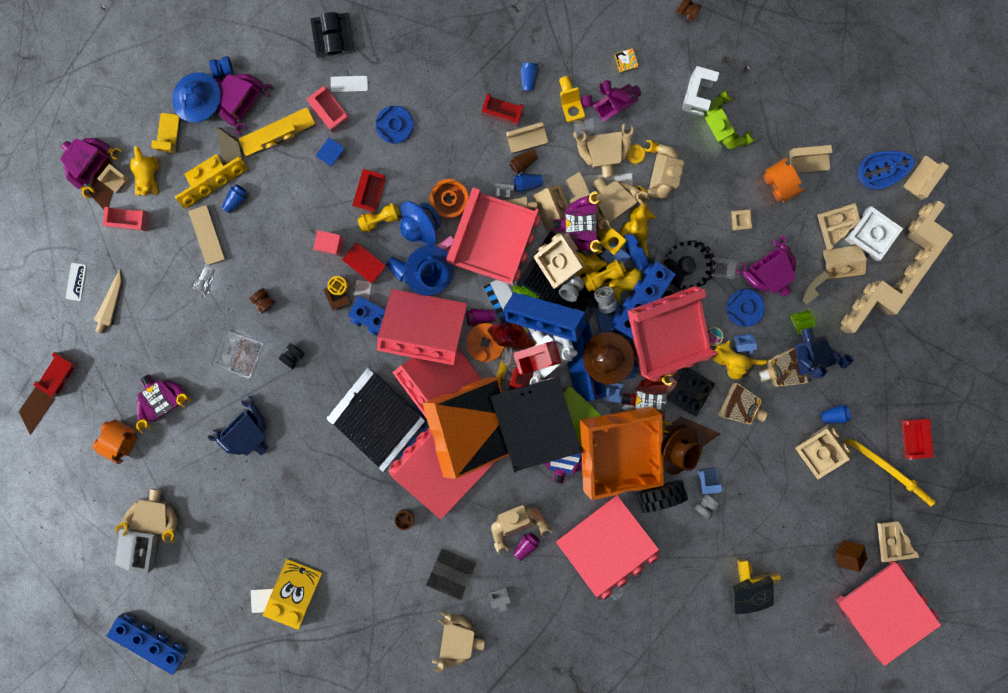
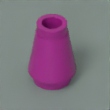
(479, 316)
(526, 546)

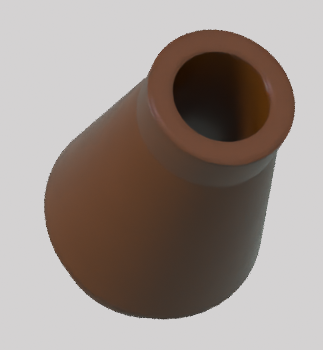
(522, 161)

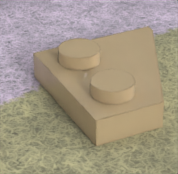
(837, 223)
(894, 543)

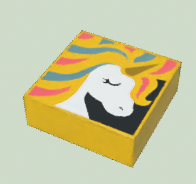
(626, 60)

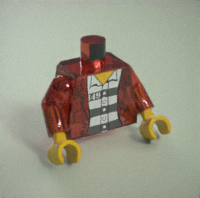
(650, 394)

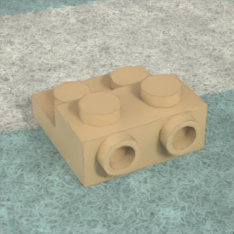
(559, 259)
(824, 451)

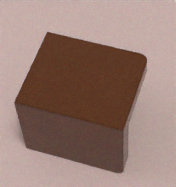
(337, 302)
(851, 556)

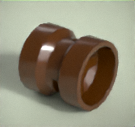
(689, 9)
(262, 301)
(406, 521)

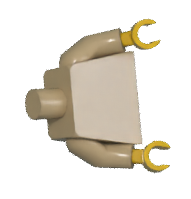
(666, 171)
(151, 517)

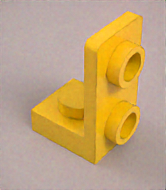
(167, 133)
(745, 571)

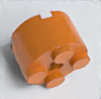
(784, 181)
(439, 194)
(480, 352)
(115, 441)

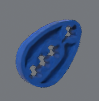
(879, 159)

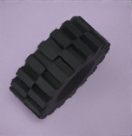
(701, 256)
(662, 497)

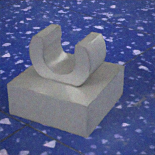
(504, 191)
(499, 599)

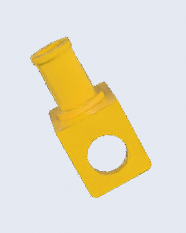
(570, 98)
(611, 236)

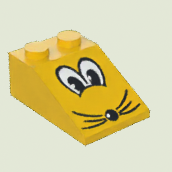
(292, 594)

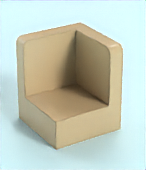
(113, 178)

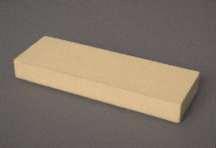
(207, 235)

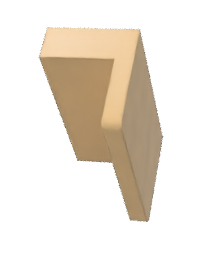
(527, 137)
(810, 158)
(925, 177)
(551, 205)
(845, 262)

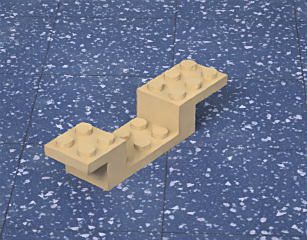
(888, 299)

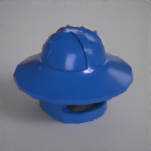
(196, 97)
(417, 224)
(428, 270)

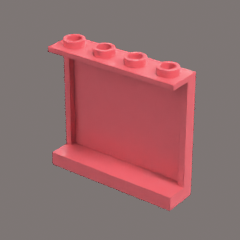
(493, 237)
(421, 327)
(670, 333)
(430, 379)
(423, 478)
(608, 548)
(889, 613)

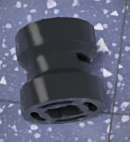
(291, 356)

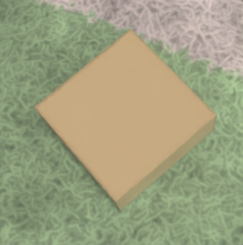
(741, 220)

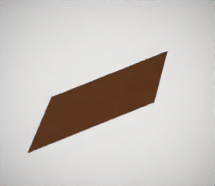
(102, 192)
(35, 408)
(704, 434)

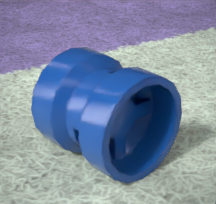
(221, 67)

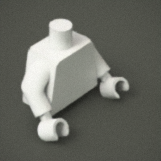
(565, 350)

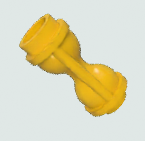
(370, 221)
(596, 279)

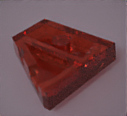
(510, 336)

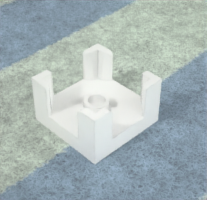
(692, 101)
(874, 233)

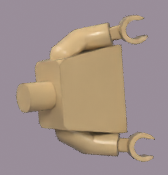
(605, 149)
(616, 199)
(517, 521)
(456, 642)

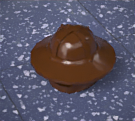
(608, 358)
(681, 451)

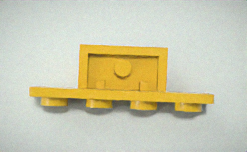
(275, 132)
(209, 177)

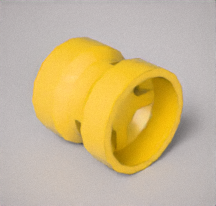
(341, 285)

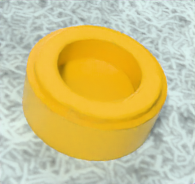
(636, 154)

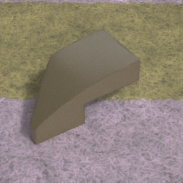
(229, 146)
(810, 292)

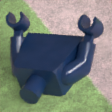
(816, 355)
(243, 433)

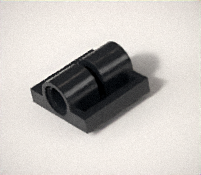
(332, 34)
(691, 391)

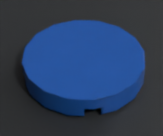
(394, 124)
(635, 252)
(745, 307)

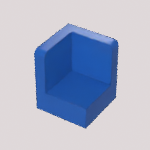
(330, 152)

